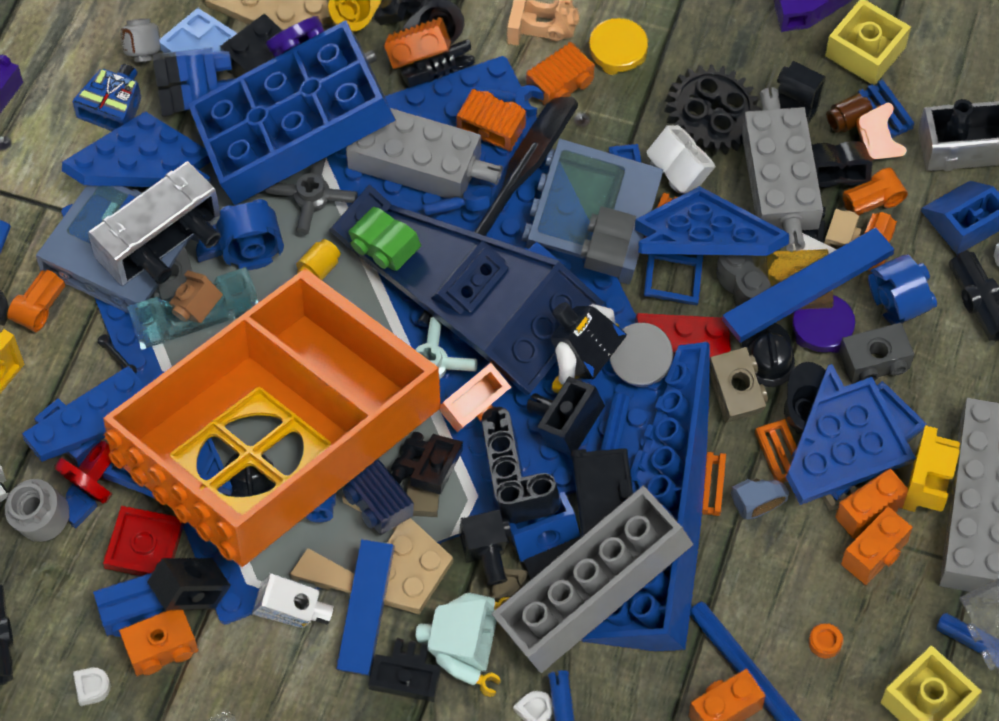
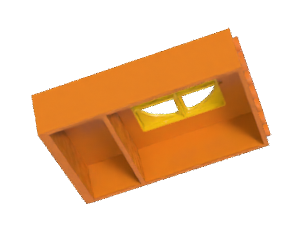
(289, 357)

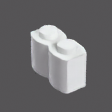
(680, 158)

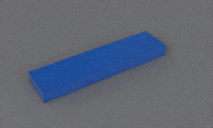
(365, 607)

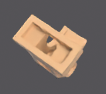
(524, 20)

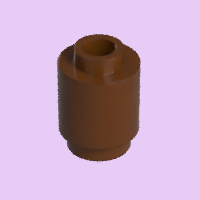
(846, 112)

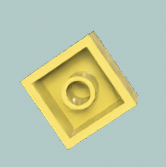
(867, 41)
(931, 691)

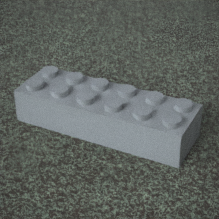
(973, 514)
(592, 579)

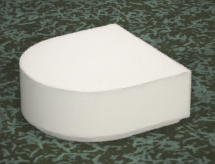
(91, 685)
(535, 707)

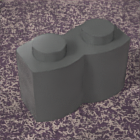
(609, 241)
(741, 277)

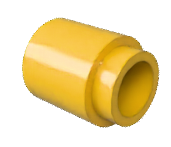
(320, 259)

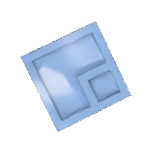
(195, 33)

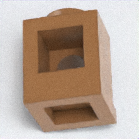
(195, 298)

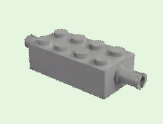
(422, 156)
(782, 168)

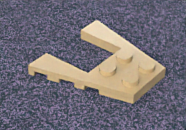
(414, 573)

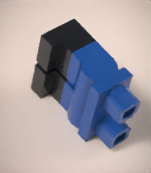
(188, 76)

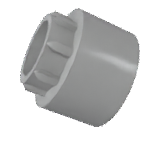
(39, 523)

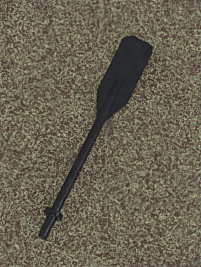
(526, 161)

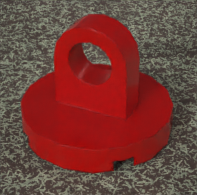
(89, 472)

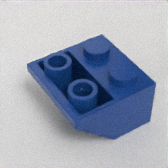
(965, 215)

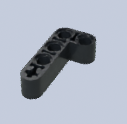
(516, 496)

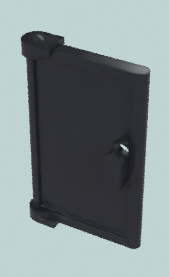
(600, 483)

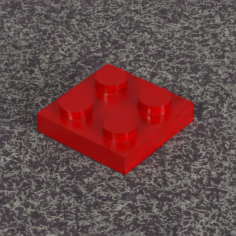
(142, 541)

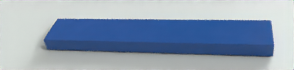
(807, 285)

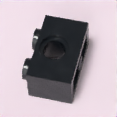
(188, 583)

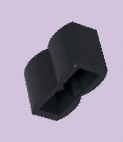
(800, 88)
(842, 163)

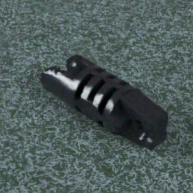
(439, 64)

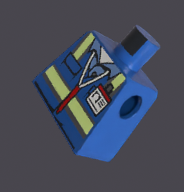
(109, 98)

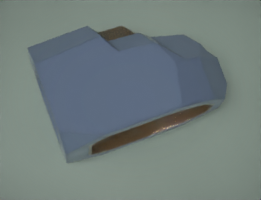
(758, 497)

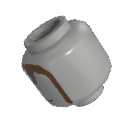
(140, 39)

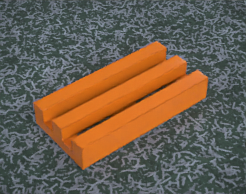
(768, 453)
(713, 459)

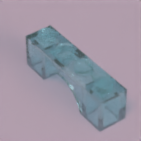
(157, 324)

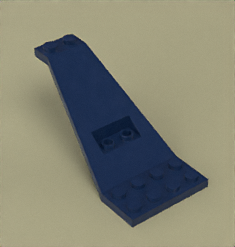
(506, 311)

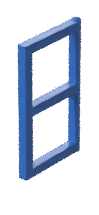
(697, 262)

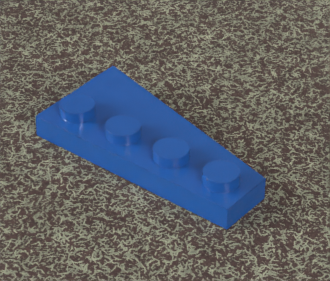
(82, 418)

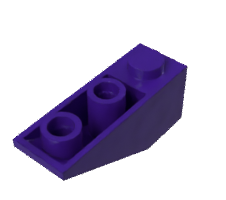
(804, 13)

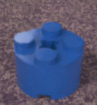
(249, 234)
(902, 289)

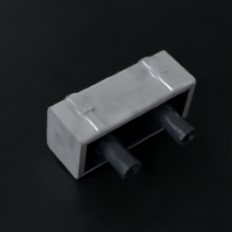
(960, 135)
(156, 224)

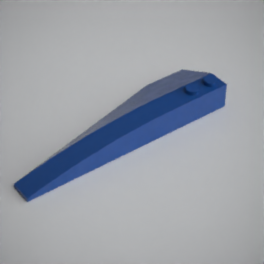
(674, 473)

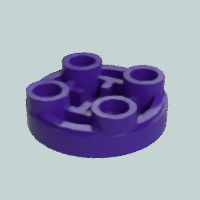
(295, 35)
(823, 327)

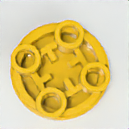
(618, 45)

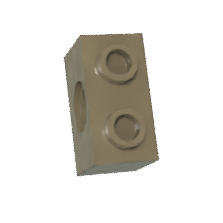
(732, 402)

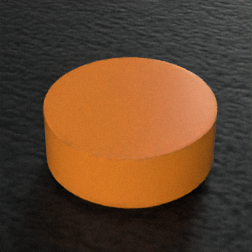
(825, 640)

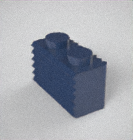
(379, 498)

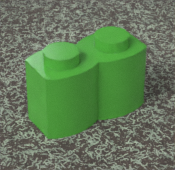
(384, 239)

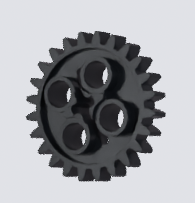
(711, 108)

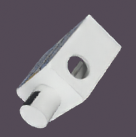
(277, 600)

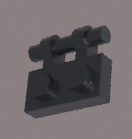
(435, 464)

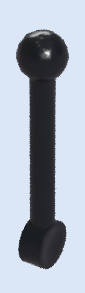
(105, 342)

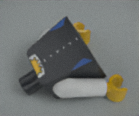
(584, 341)

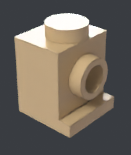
(842, 229)

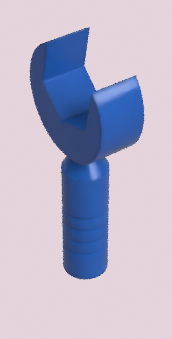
(522, 95)
(474, 199)

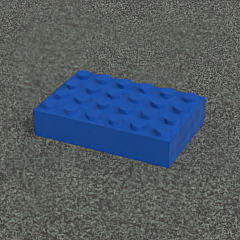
(290, 112)

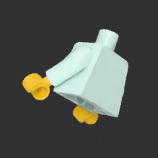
(463, 638)

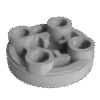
(643, 355)

